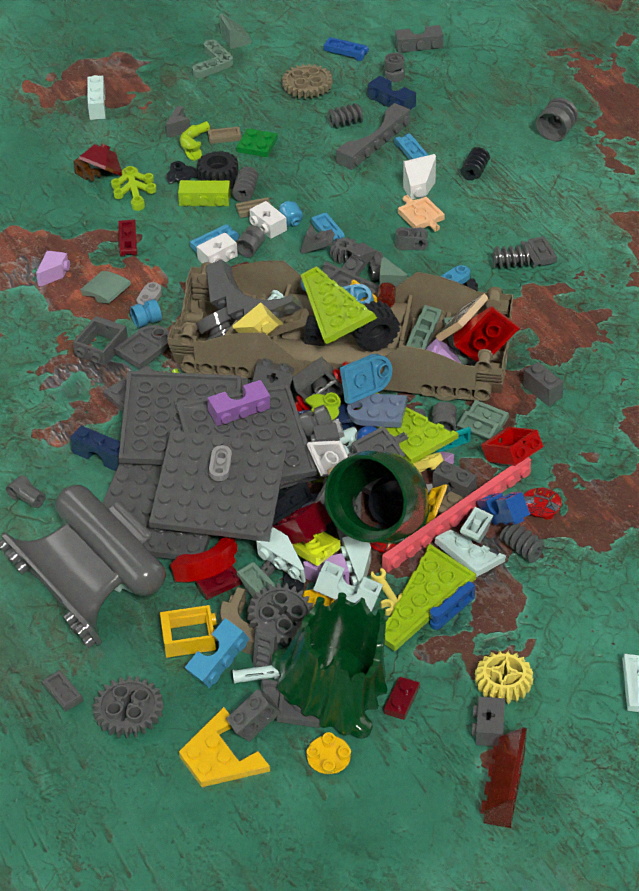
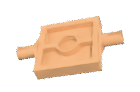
(421, 213)

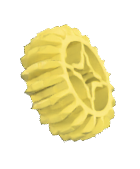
(492, 671)

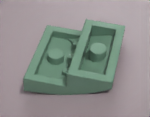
(105, 286)
(483, 420)

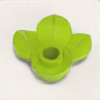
(330, 400)

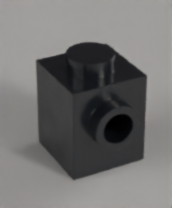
(312, 332)

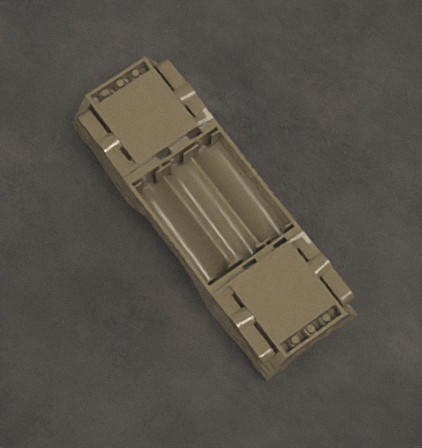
(412, 368)

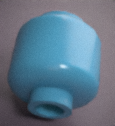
(291, 212)

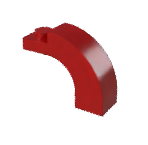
(205, 564)

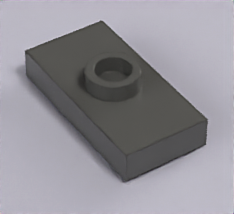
(62, 690)

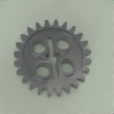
(280, 614)
(139, 710)

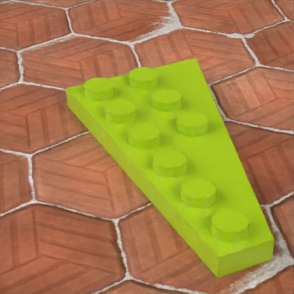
(333, 306)
(422, 435)
(428, 587)

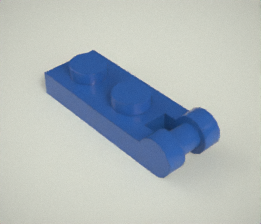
(346, 48)
(452, 606)

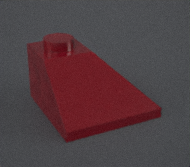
(102, 157)

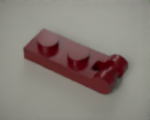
(127, 237)

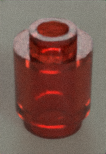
(386, 293)

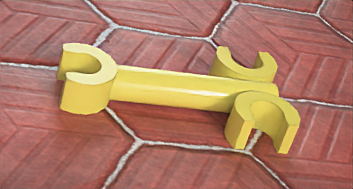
(392, 599)

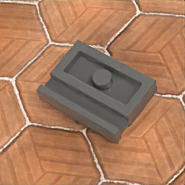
(540, 251)

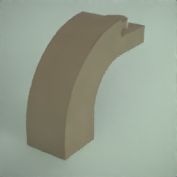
(232, 611)

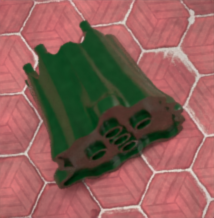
(336, 665)

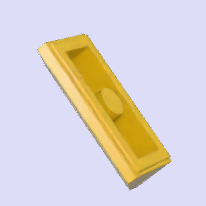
(435, 499)

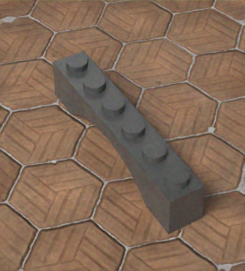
(355, 152)

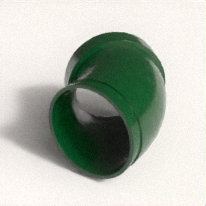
(359, 470)

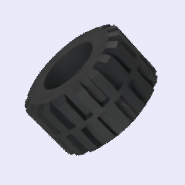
(218, 167)
(379, 331)

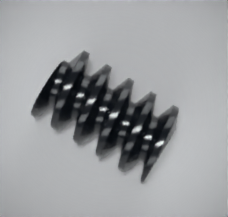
(475, 163)

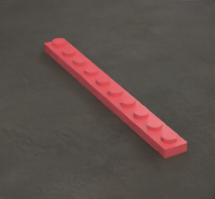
(453, 516)

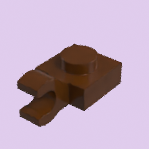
(83, 170)

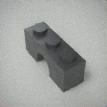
(409, 42)

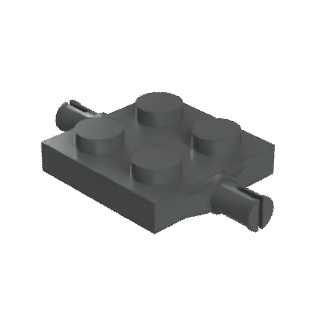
(379, 441)

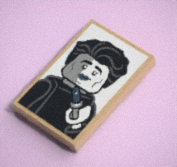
(462, 317)

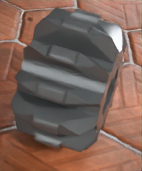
(339, 250)

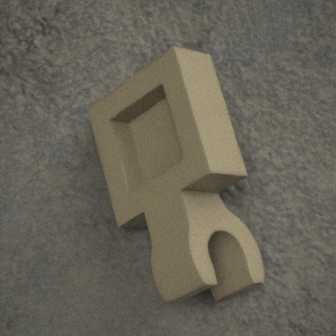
(449, 501)

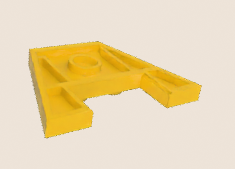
(211, 758)

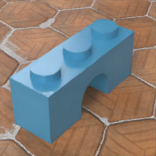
(209, 668)

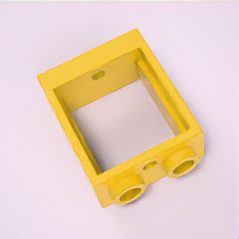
(188, 617)

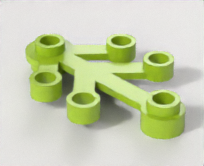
(130, 174)

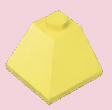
(259, 320)

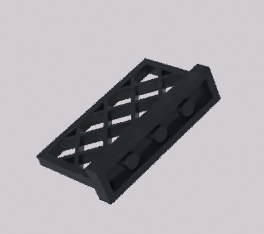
(291, 499)

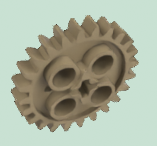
(307, 81)

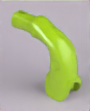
(189, 145)

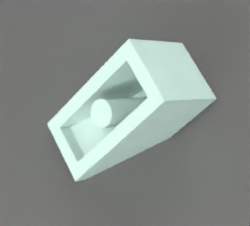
(476, 525)

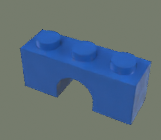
(505, 508)

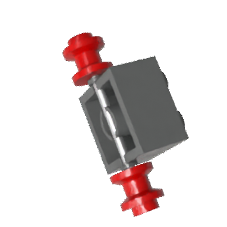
(317, 379)

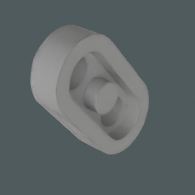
(149, 292)
(220, 463)

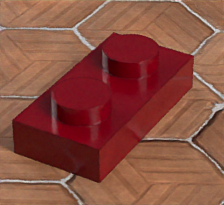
(219, 583)
(402, 698)

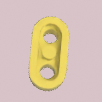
(431, 461)

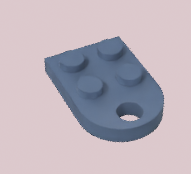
(379, 410)

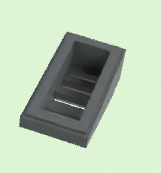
(262, 649)

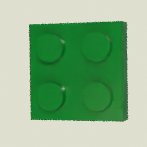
(257, 142)

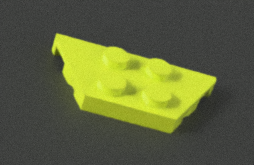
(318, 549)

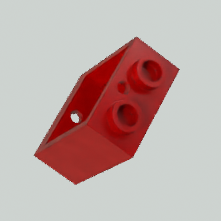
(514, 446)

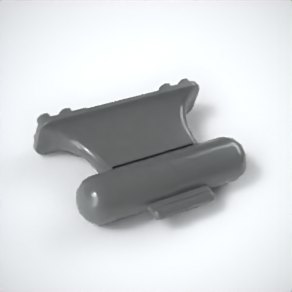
(88, 558)

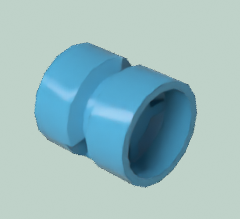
(145, 313)

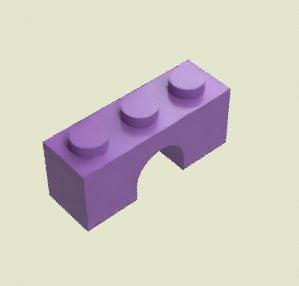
(225, 409)

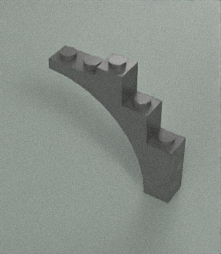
(225, 293)

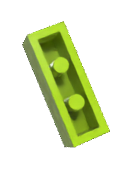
(204, 193)

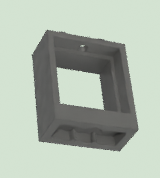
(104, 328)

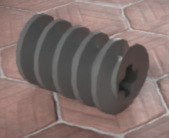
(343, 114)
(245, 184)
(510, 256)
(522, 541)

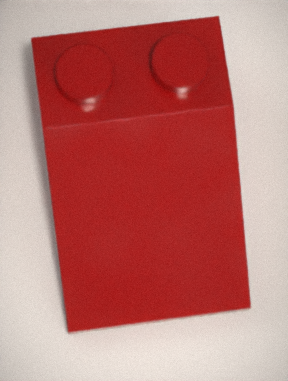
(484, 331)

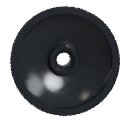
(383, 499)

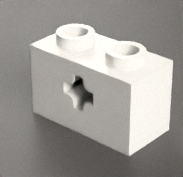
(268, 219)
(217, 248)

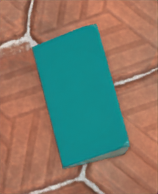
(464, 437)

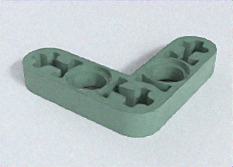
(215, 64)

